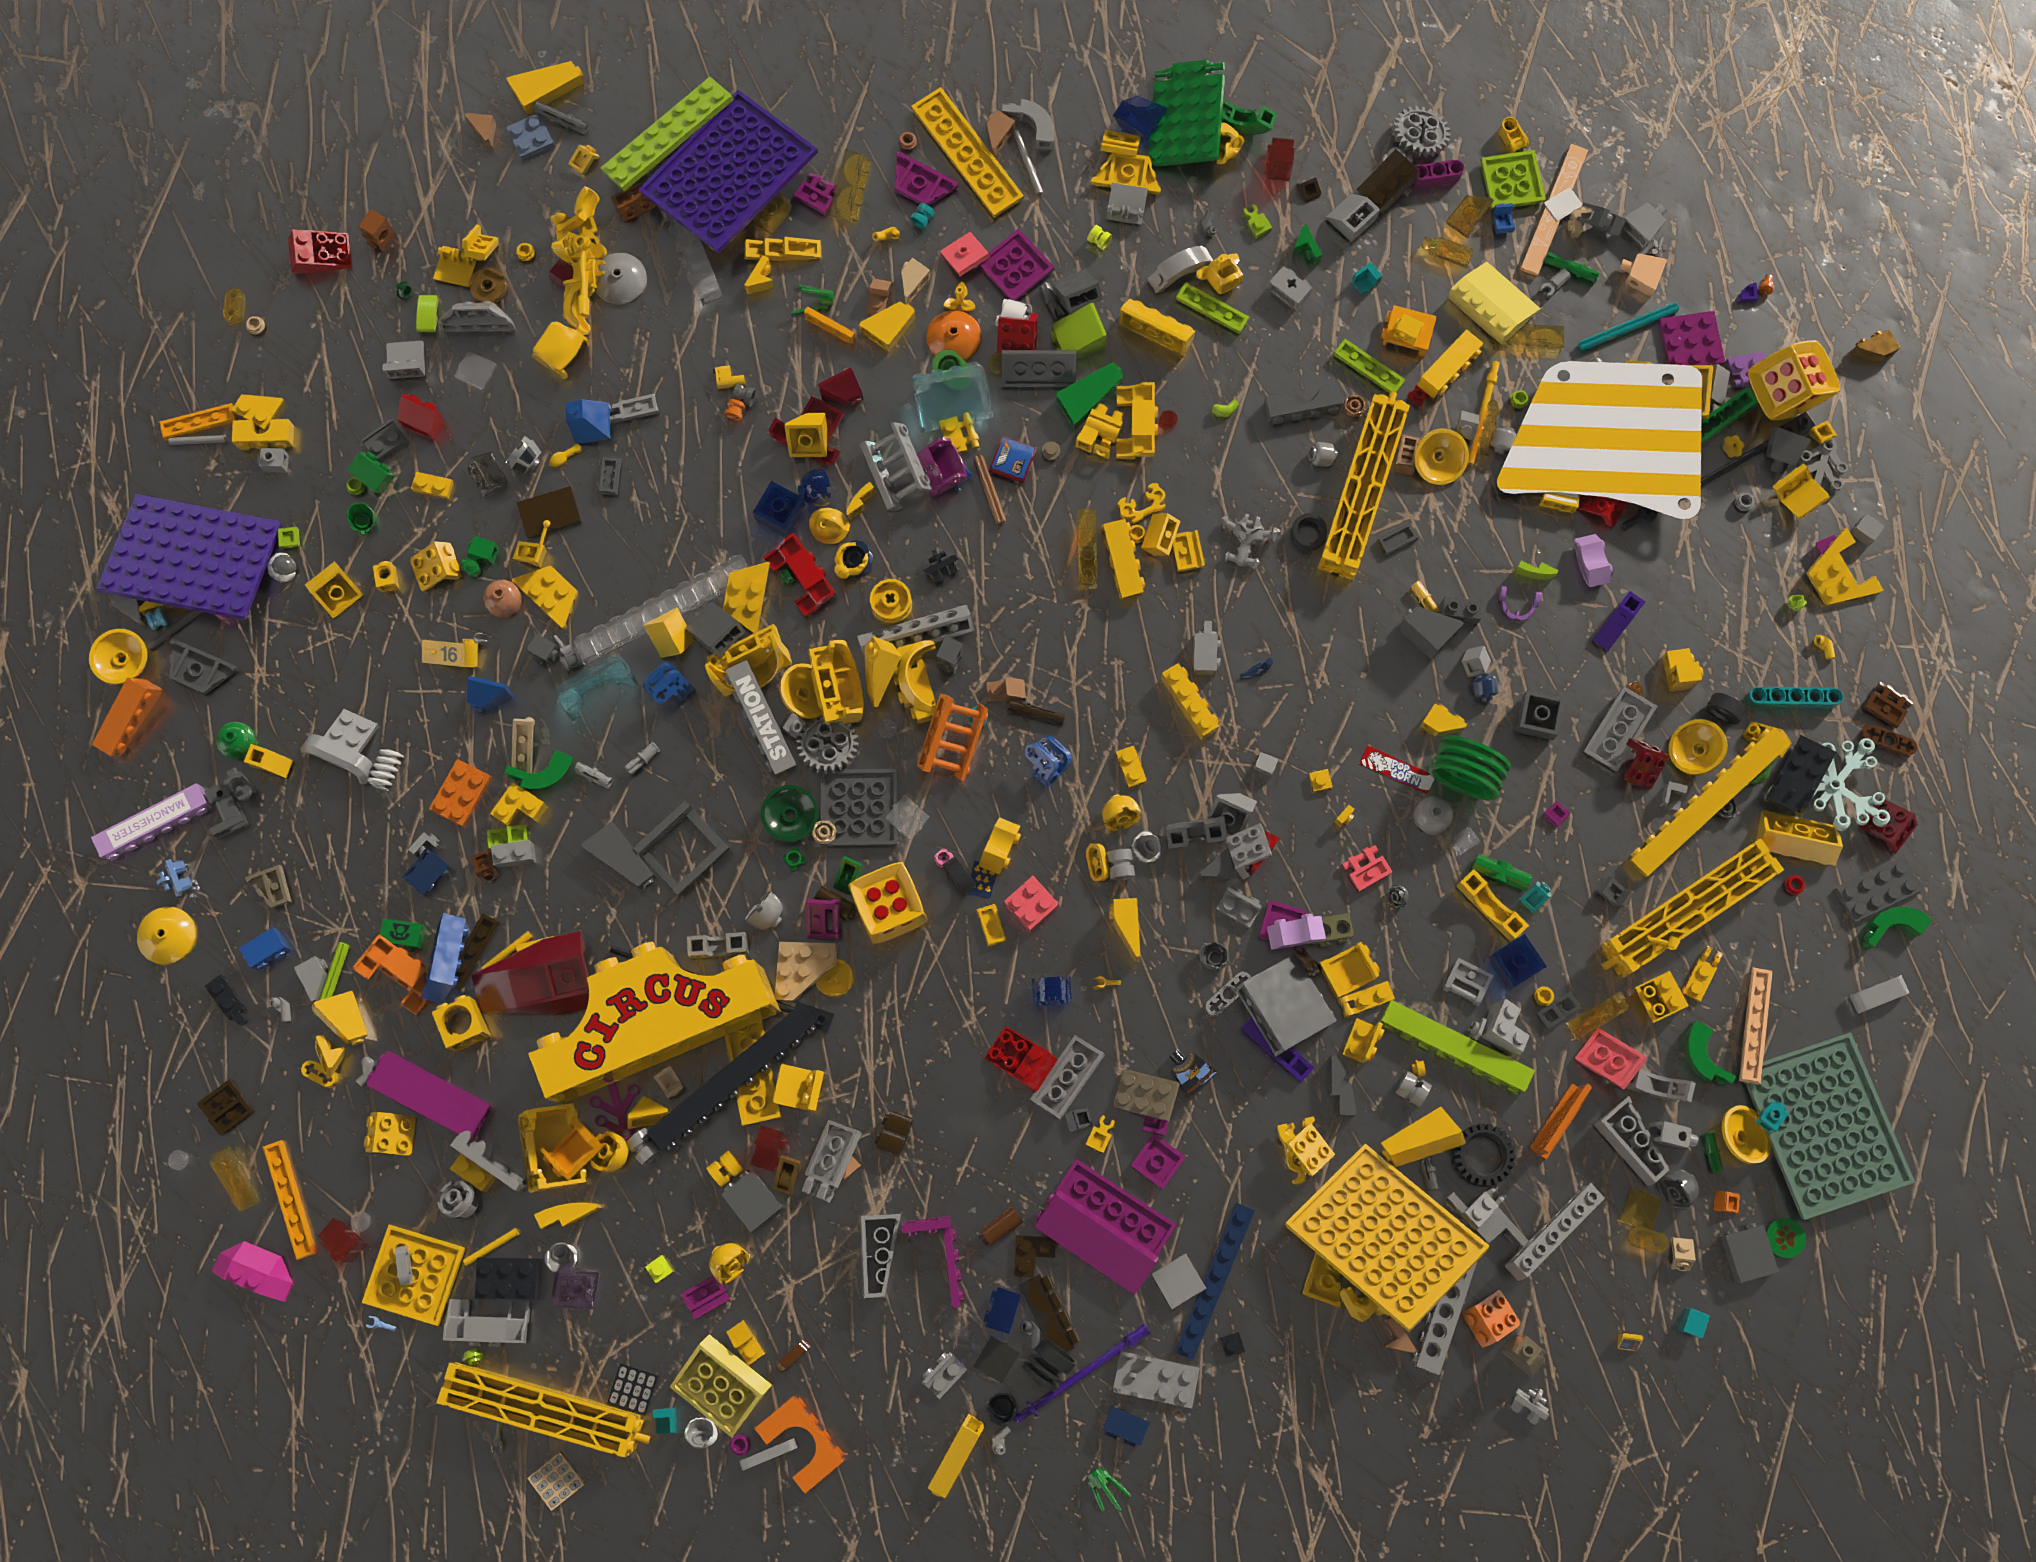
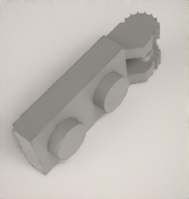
(634, 408)
(1482, 1208)

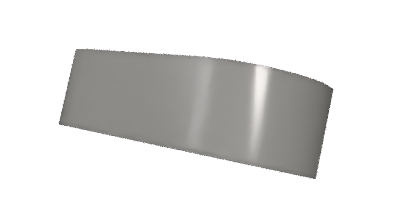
(403, 1265)

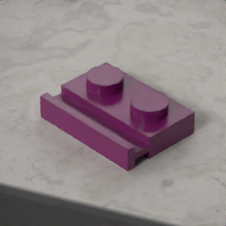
(705, 1297)

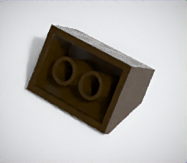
(1389, 181)

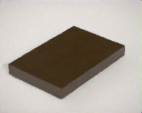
(556, 506)

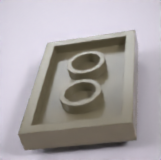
(1146, 1095)

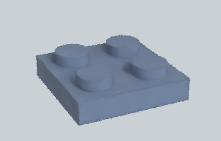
(530, 136)

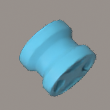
(156, 618)

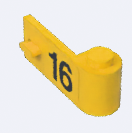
(448, 653)

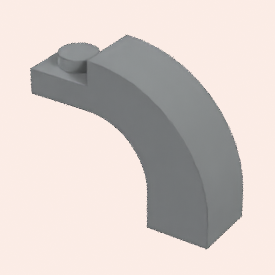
(1036, 117)
(1178, 266)
(1662, 1087)

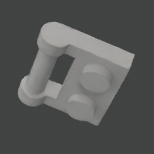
(1470, 976)

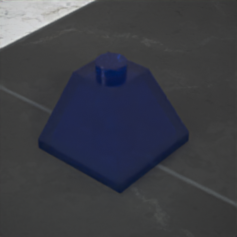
(1139, 115)

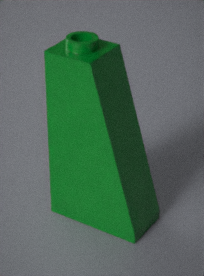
(1088, 392)

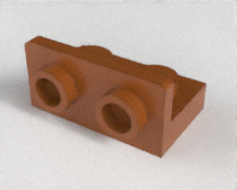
(632, 202)

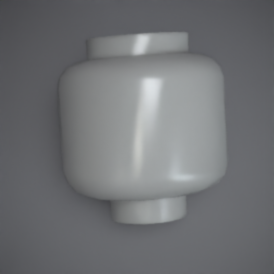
(1502, 439)
(1322, 454)

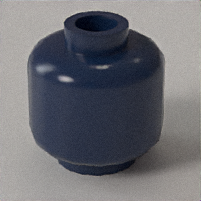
(1485, 686)

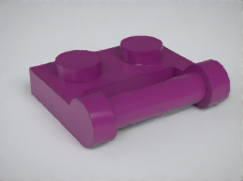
(817, 919)

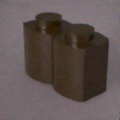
(894, 1133)

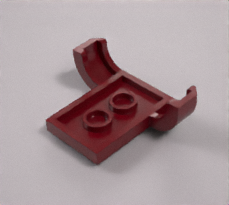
(833, 419)

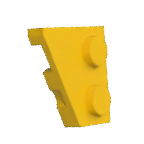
(258, 409)

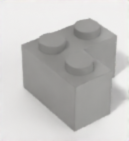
(1501, 1028)

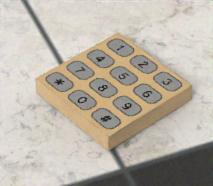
(556, 1481)

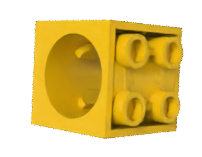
(477, 1031)

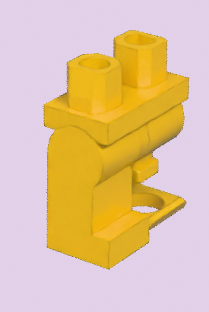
(1100, 425)

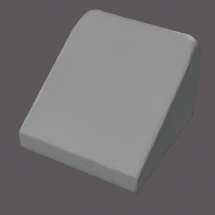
(1265, 764)

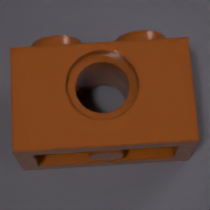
(376, 230)

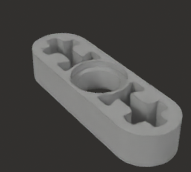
(1214, 1000)
(768, 1454)

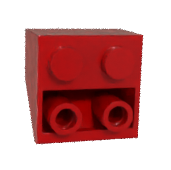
(420, 416)

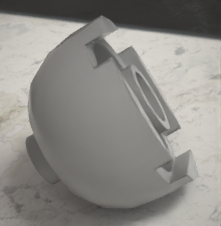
(1433, 815)
(766, 912)

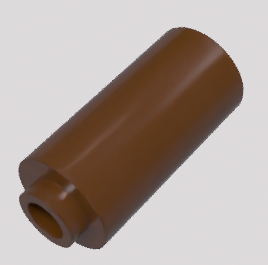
(1000, 1226)

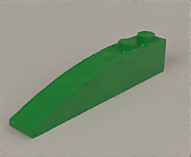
(1727, 414)

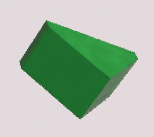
(848, 872)

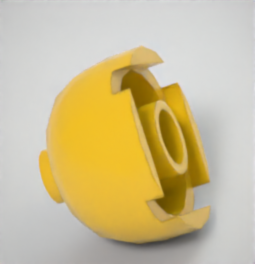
(1120, 812)
(613, 1153)
(727, 1262)

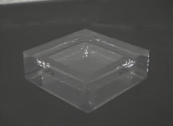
(1466, 839)

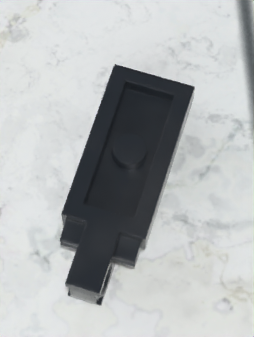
(226, 999)

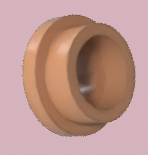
(907, 136)

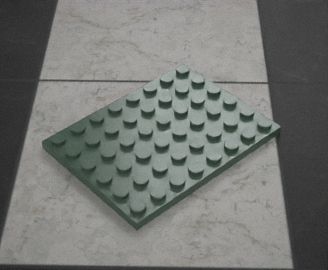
(1836, 1135)

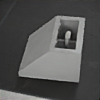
(1353, 216)

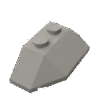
(475, 317)

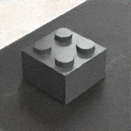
(1540, 715)

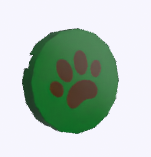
(1786, 1237)

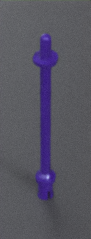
(1130, 1340)

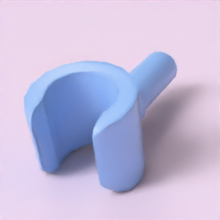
(378, 1323)

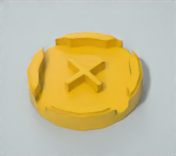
(836, 980)

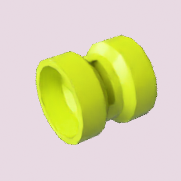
(1099, 237)

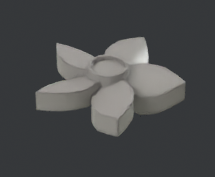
(1658, 248)

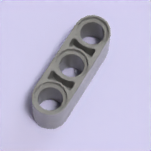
(1879, 994)

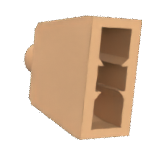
(1644, 272)

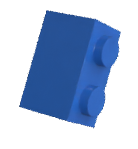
(264, 949)

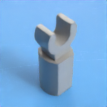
(1556, 282)

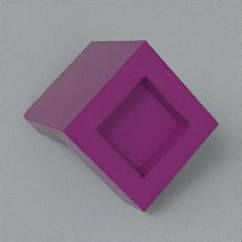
(1155, 1126)

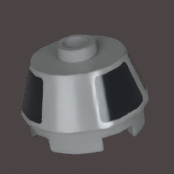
(524, 456)
(458, 1199)

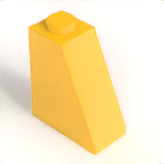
(888, 325)
(342, 1017)

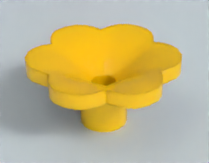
(1733, 446)

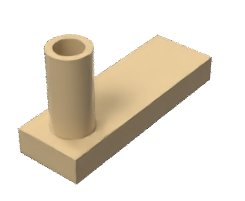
(522, 744)

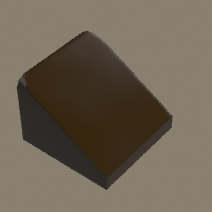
(1309, 188)

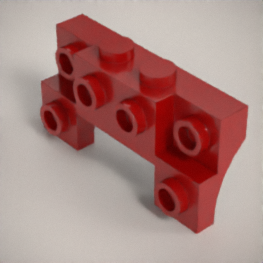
(802, 565)

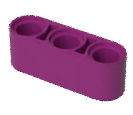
(1443, 168)

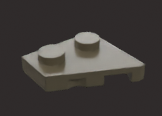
(271, 886)

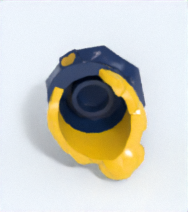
(853, 560)

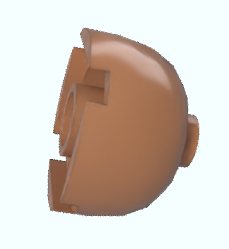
(502, 598)

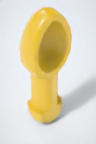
(560, 458)

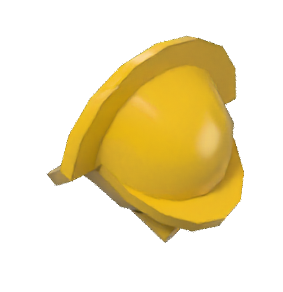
(829, 525)

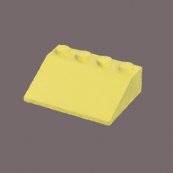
(1493, 302)
(720, 1385)

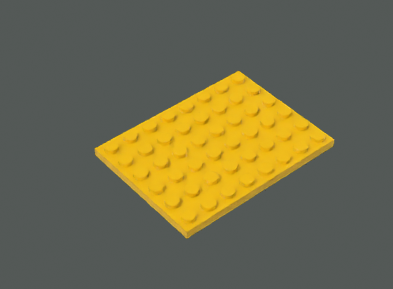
(1387, 1237)

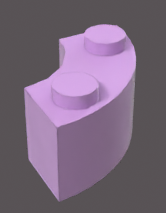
(1593, 560)
(1296, 932)

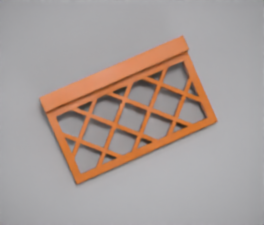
(1559, 1120)

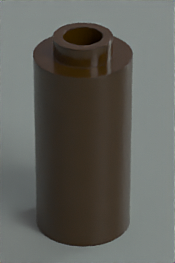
(847, 908)

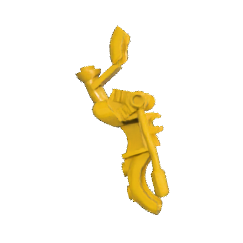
(581, 254)

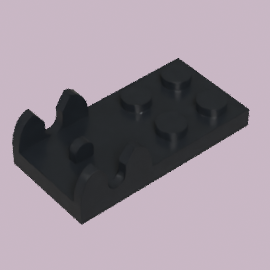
(1801, 776)

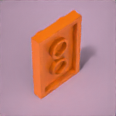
(460, 793)

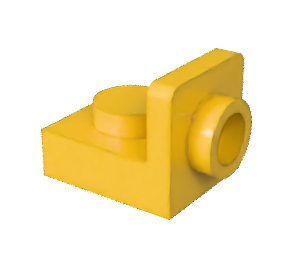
(583, 158)

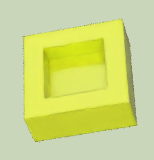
(659, 1269)

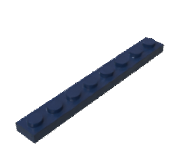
(1214, 1281)

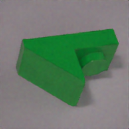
(1307, 242)

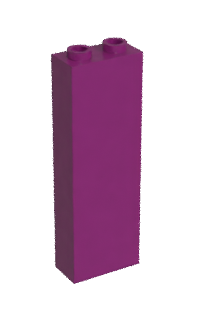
(428, 1095)
(1096, 1241)

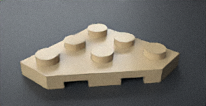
(801, 967)

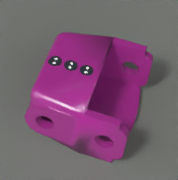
(942, 465)

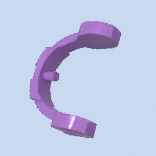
(1502, 598)

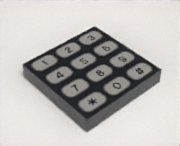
(632, 1389)

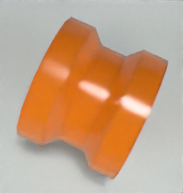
(735, 409)

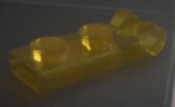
(1488, 427)

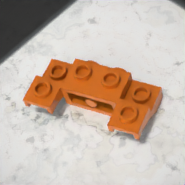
(397, 966)

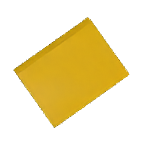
(669, 633)

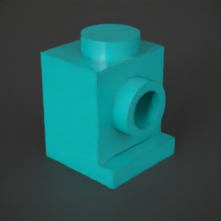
(1766, 1118)

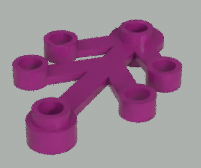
(619, 1110)

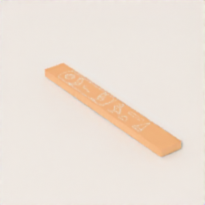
(1548, 223)

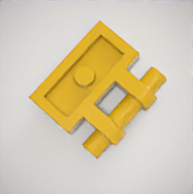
(952, 429)

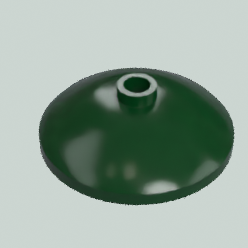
(784, 801)

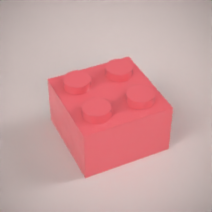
(1031, 904)

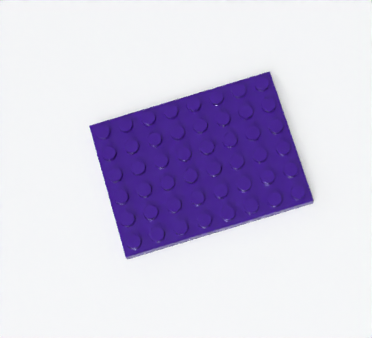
(728, 171)
(189, 557)

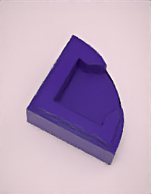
(1749, 294)

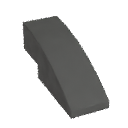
(1341, 1088)

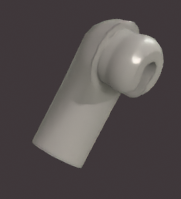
(283, 1007)
(997, 1440)

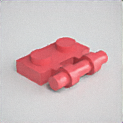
(1370, 873)

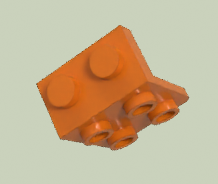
(1491, 1319)

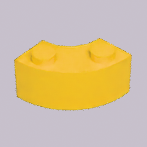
(999, 846)

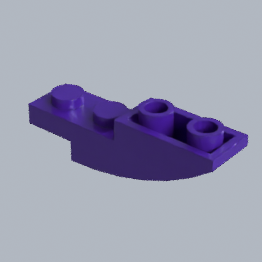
(1289, 1059)

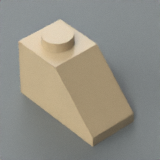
(913, 278)

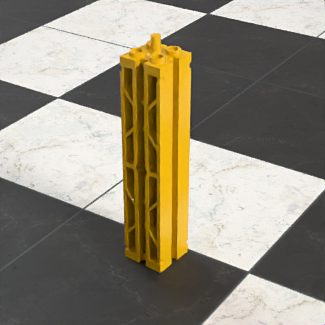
(1364, 485)
(1691, 908)
(542, 1409)

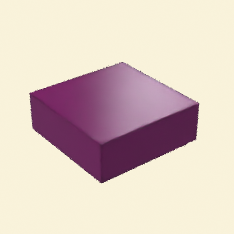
(1556, 814)

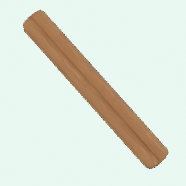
(989, 490)

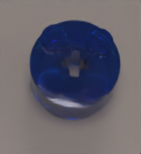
(1051, 990)

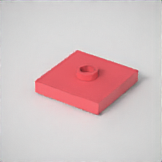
(965, 254)

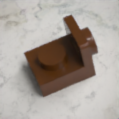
(484, 866)

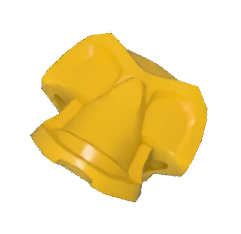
(1229, 143)

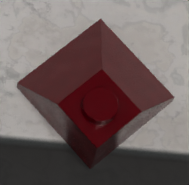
(841, 389)

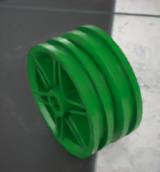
(1469, 767)

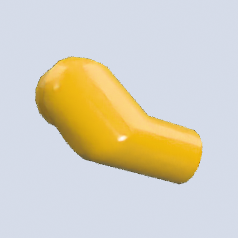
(886, 234)
(1826, 645)

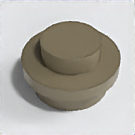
(1051, 450)

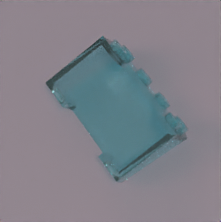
(951, 395)

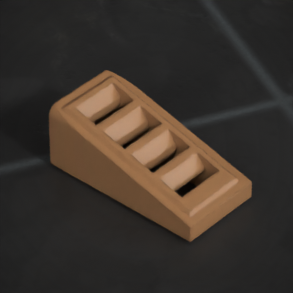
(1406, 466)

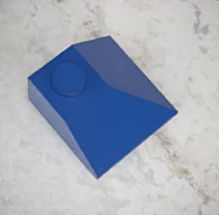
(588, 420)
(486, 694)

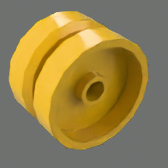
(891, 591)

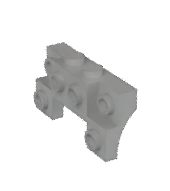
(495, 1330)

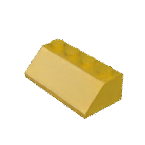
(1156, 326)
(1800, 837)

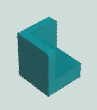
(1366, 278)
(1694, 1322)
(665, 1420)

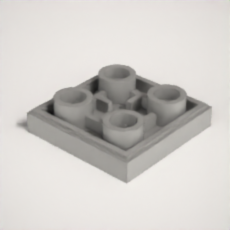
(1179, 1281)

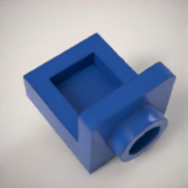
(1502, 218)

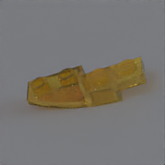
(1087, 546)

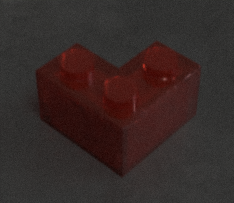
(1280, 159)
(768, 1148)
(341, 1241)

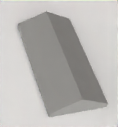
(1067, 1077)

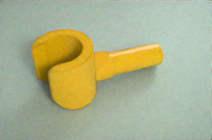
(1671, 944)
(1103, 982)

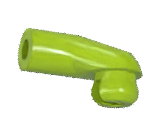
(1225, 411)

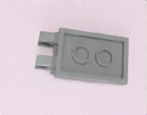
(830, 1160)

